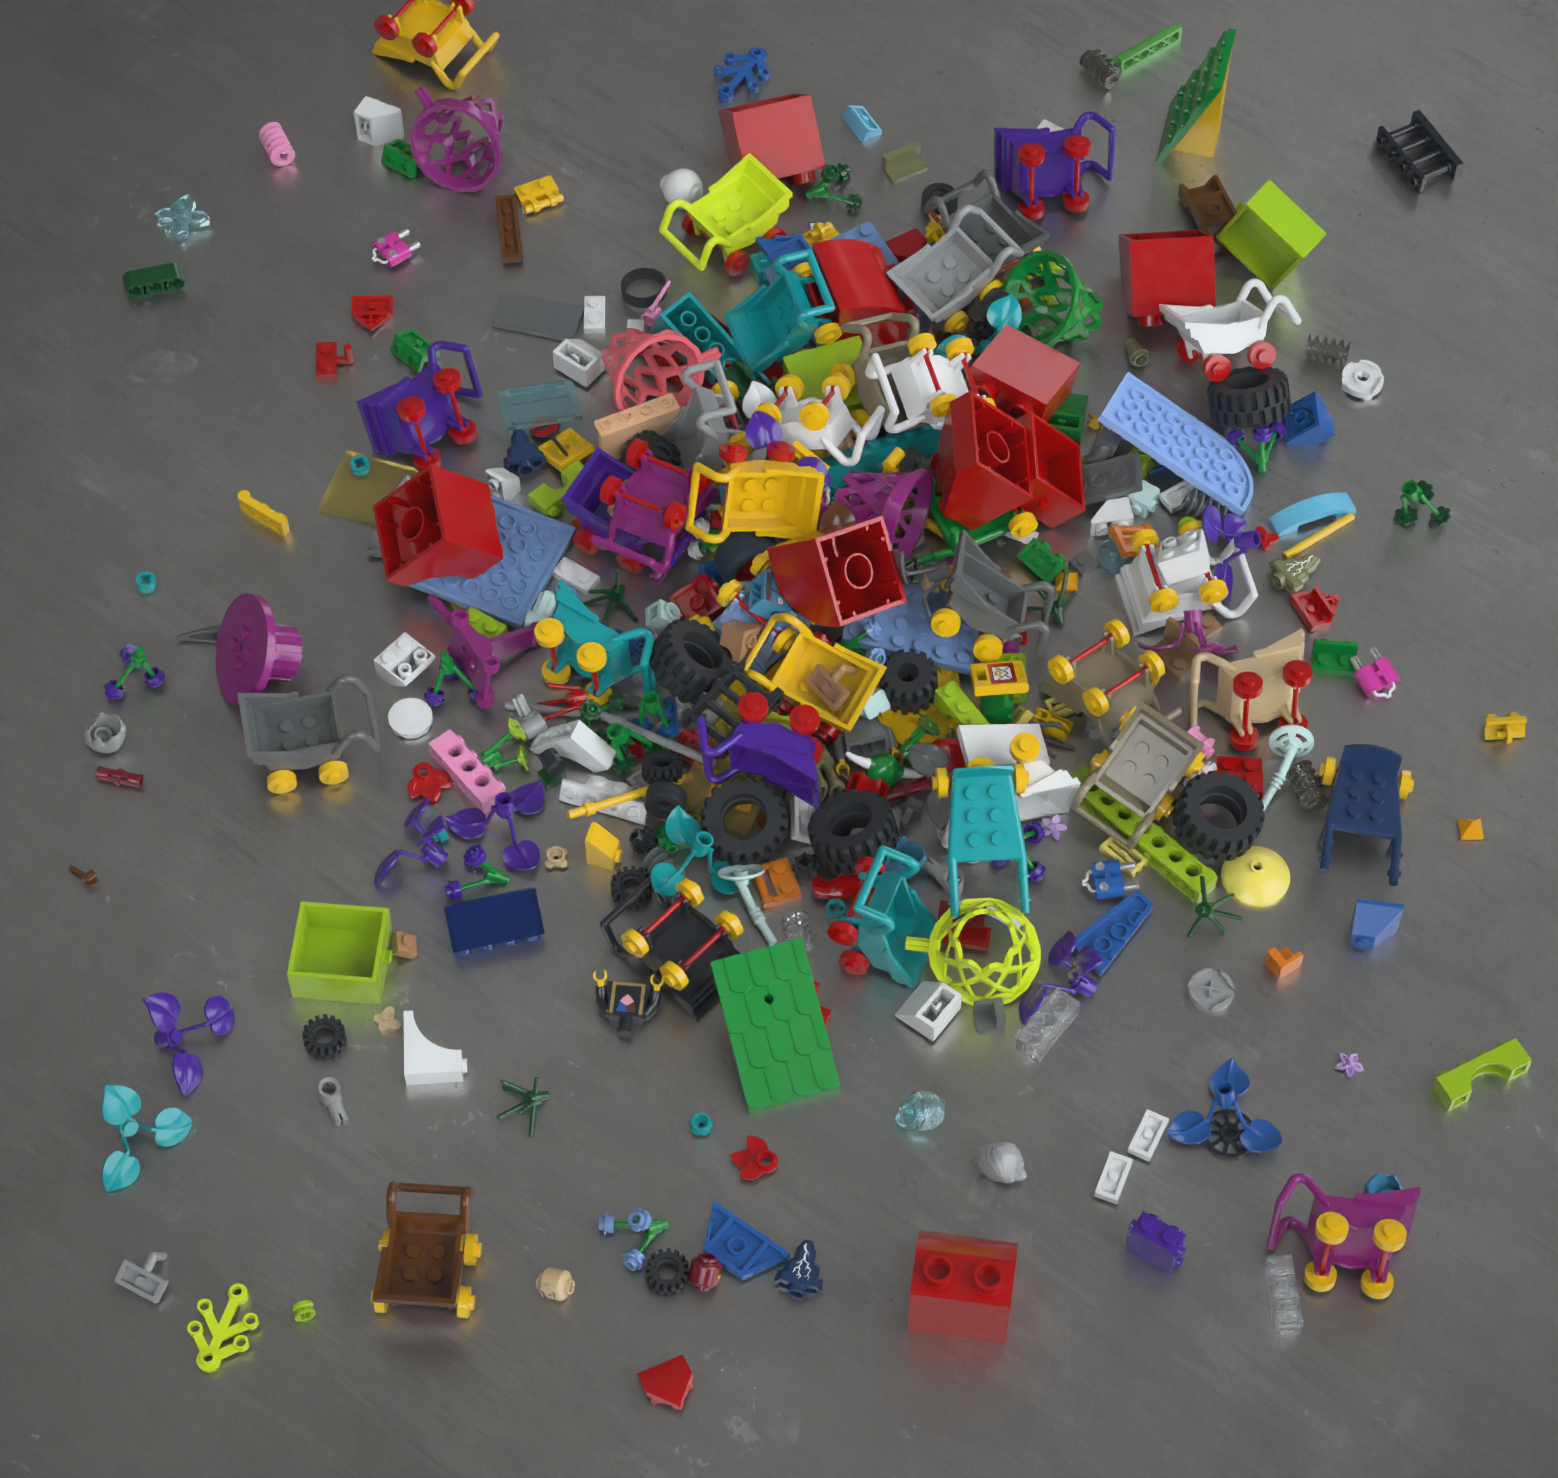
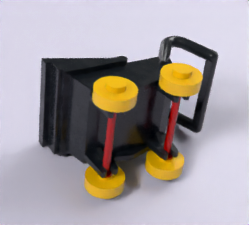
(679, 944)

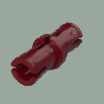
(133, 780)
(907, 789)

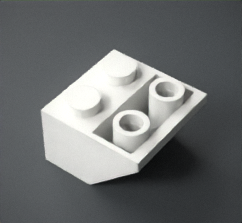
(378, 122)
(578, 361)
(1184, 556)
(403, 661)
(930, 1008)

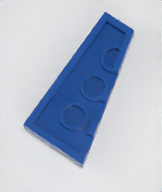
(1115, 929)

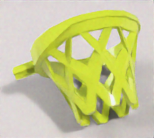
(939, 961)

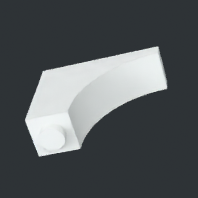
(577, 743)
(426, 1061)

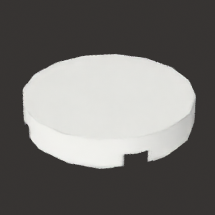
(410, 718)

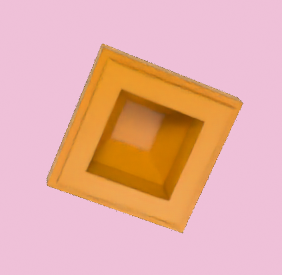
(1072, 582)
(1470, 829)

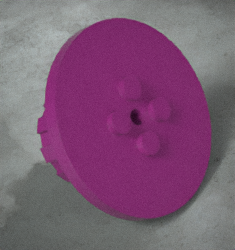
(254, 648)

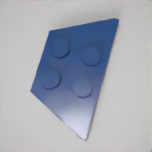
(783, 245)
(739, 1245)

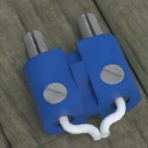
(1108, 879)

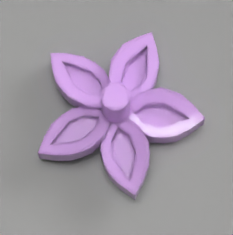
(1054, 826)
(1350, 1064)

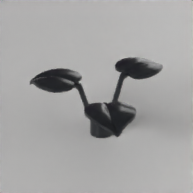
(982, 329)

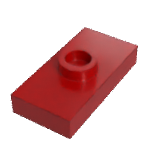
(972, 938)

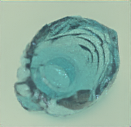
(921, 1111)

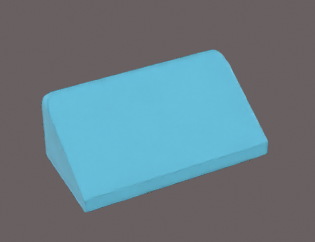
(861, 123)

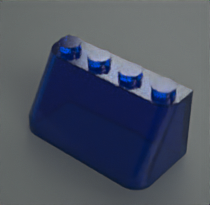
(494, 920)

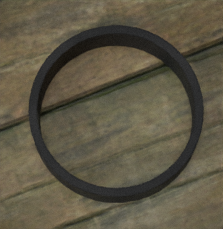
(641, 273)

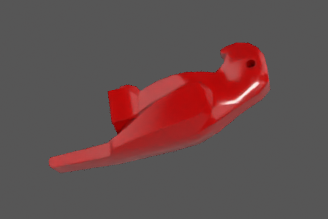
(842, 887)

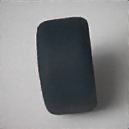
(737, 552)

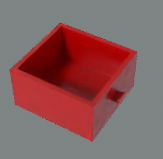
(1054, 473)

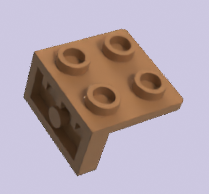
(1178, 659)

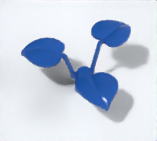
(1226, 1084)

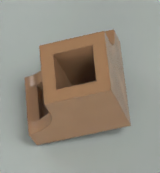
(740, 638)

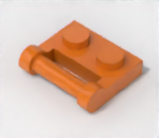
(1122, 536)
(783, 883)

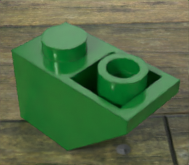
(997, 709)

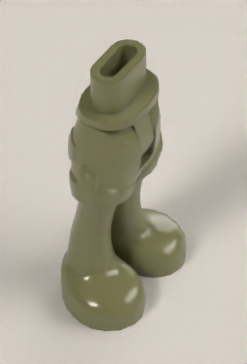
(834, 784)

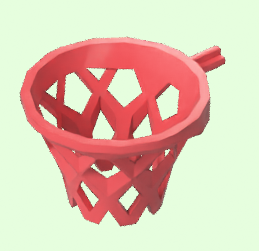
(634, 344)

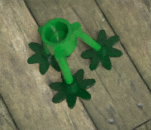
(620, 738)

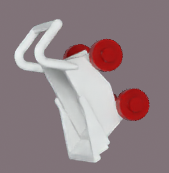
(1228, 330)

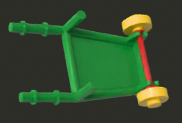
(1018, 523)

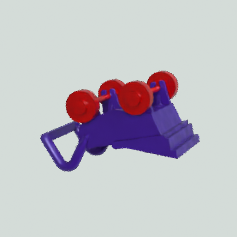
(1048, 164)
(421, 410)
(584, 502)
(769, 748)

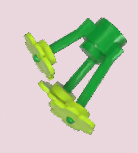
(492, 755)

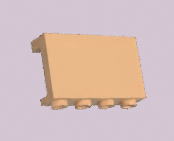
(621, 426)

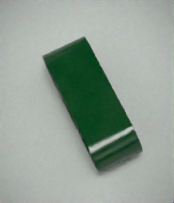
(153, 280)

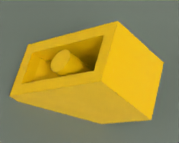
(602, 848)

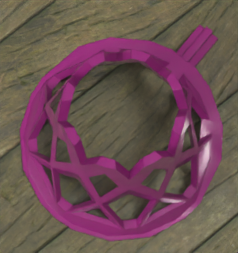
(473, 107)
(886, 496)

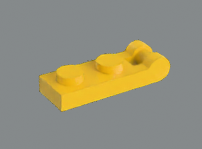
(262, 513)

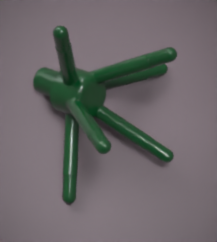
(614, 595)
(1058, 605)
(1208, 910)
(531, 1099)

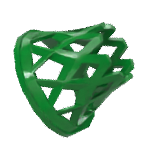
(1052, 335)

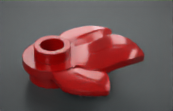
(428, 785)
(751, 1159)

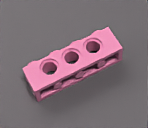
(442, 752)

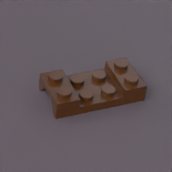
(1209, 207)

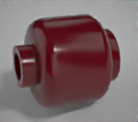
(705, 1271)

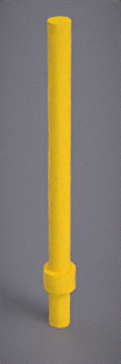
(590, 808)

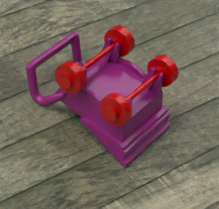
(651, 504)

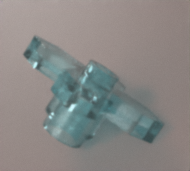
(181, 217)

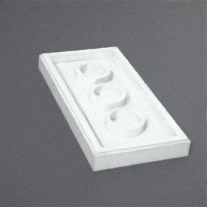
(995, 740)

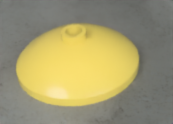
(1255, 886)

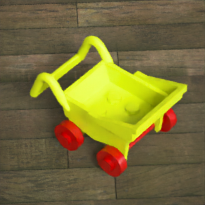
(732, 214)

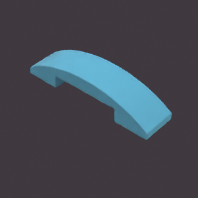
(1309, 510)

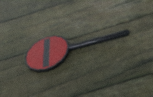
(548, 431)

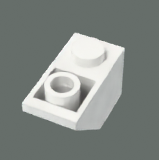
(502, 483)
(1113, 512)

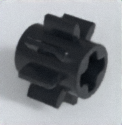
(643, 840)
(806, 872)

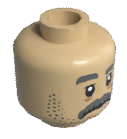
(555, 1283)

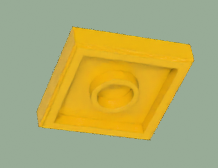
(573, 443)

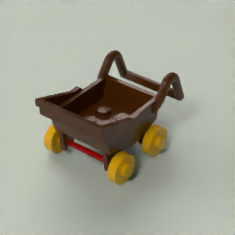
(426, 1253)

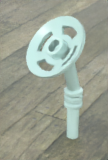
(1291, 748)
(741, 876)

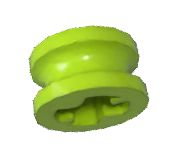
(303, 1310)

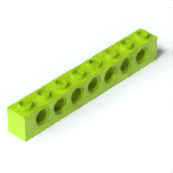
(1158, 857)

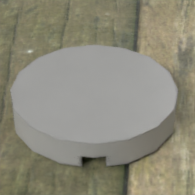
(1210, 990)

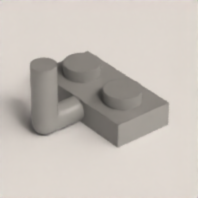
(142, 1279)

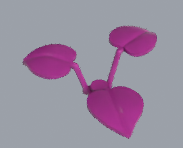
(1194, 623)

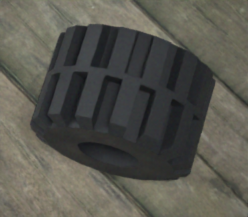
(660, 447)
(909, 681)

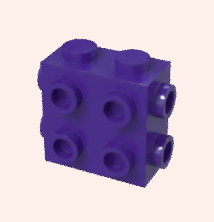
(1156, 1242)

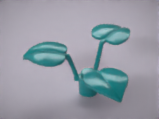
(1000, 312)
(681, 829)
(117, 1108)

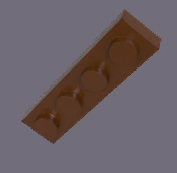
(509, 229)

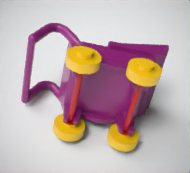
(1349, 1233)

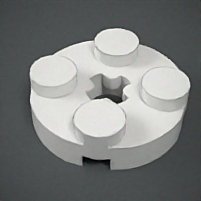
(1358, 388)

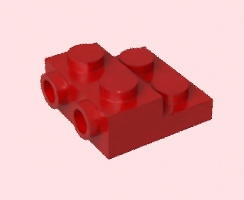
(698, 598)
(1247, 768)

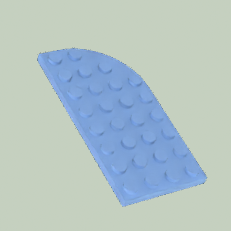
(1179, 443)

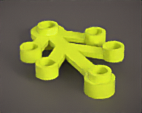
(222, 1330)

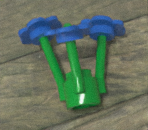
(664, 709)

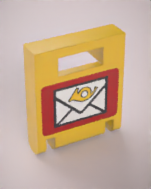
(1001, 678)

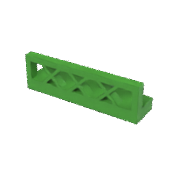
(1148, 49)

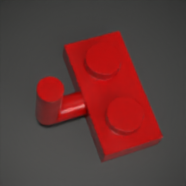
(328, 360)

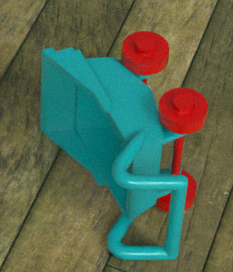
(886, 922)

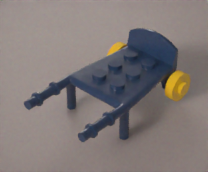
(1365, 800)

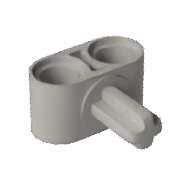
(528, 717)

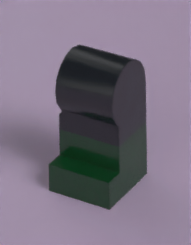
(553, 769)

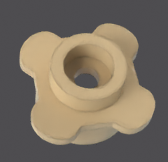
(553, 852)

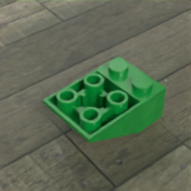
(1071, 416)

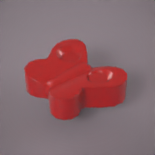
(1267, 539)

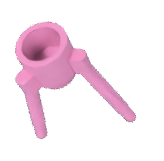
(653, 311)

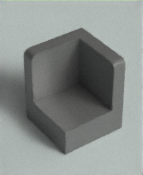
(989, 1015)

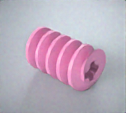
(276, 144)

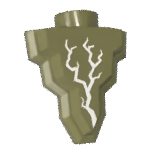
(1293, 572)

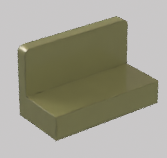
(903, 162)

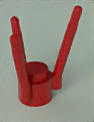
(573, 698)

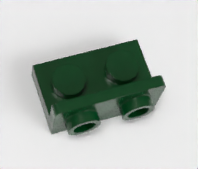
(741, 376)

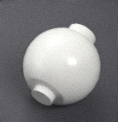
(682, 185)

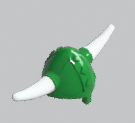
(883, 767)

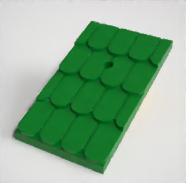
(1198, 105)
(775, 1025)

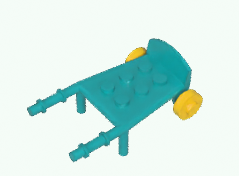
(984, 821)

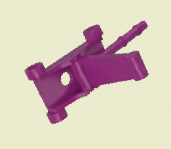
(478, 653)

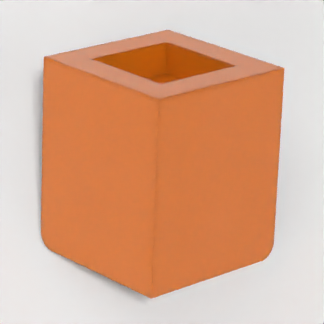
(1282, 961)

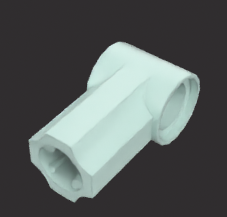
(542, 609)

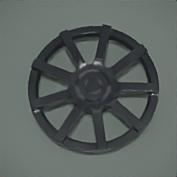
(1228, 1133)

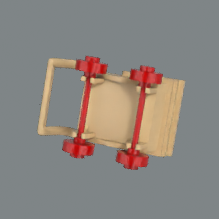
(1255, 689)

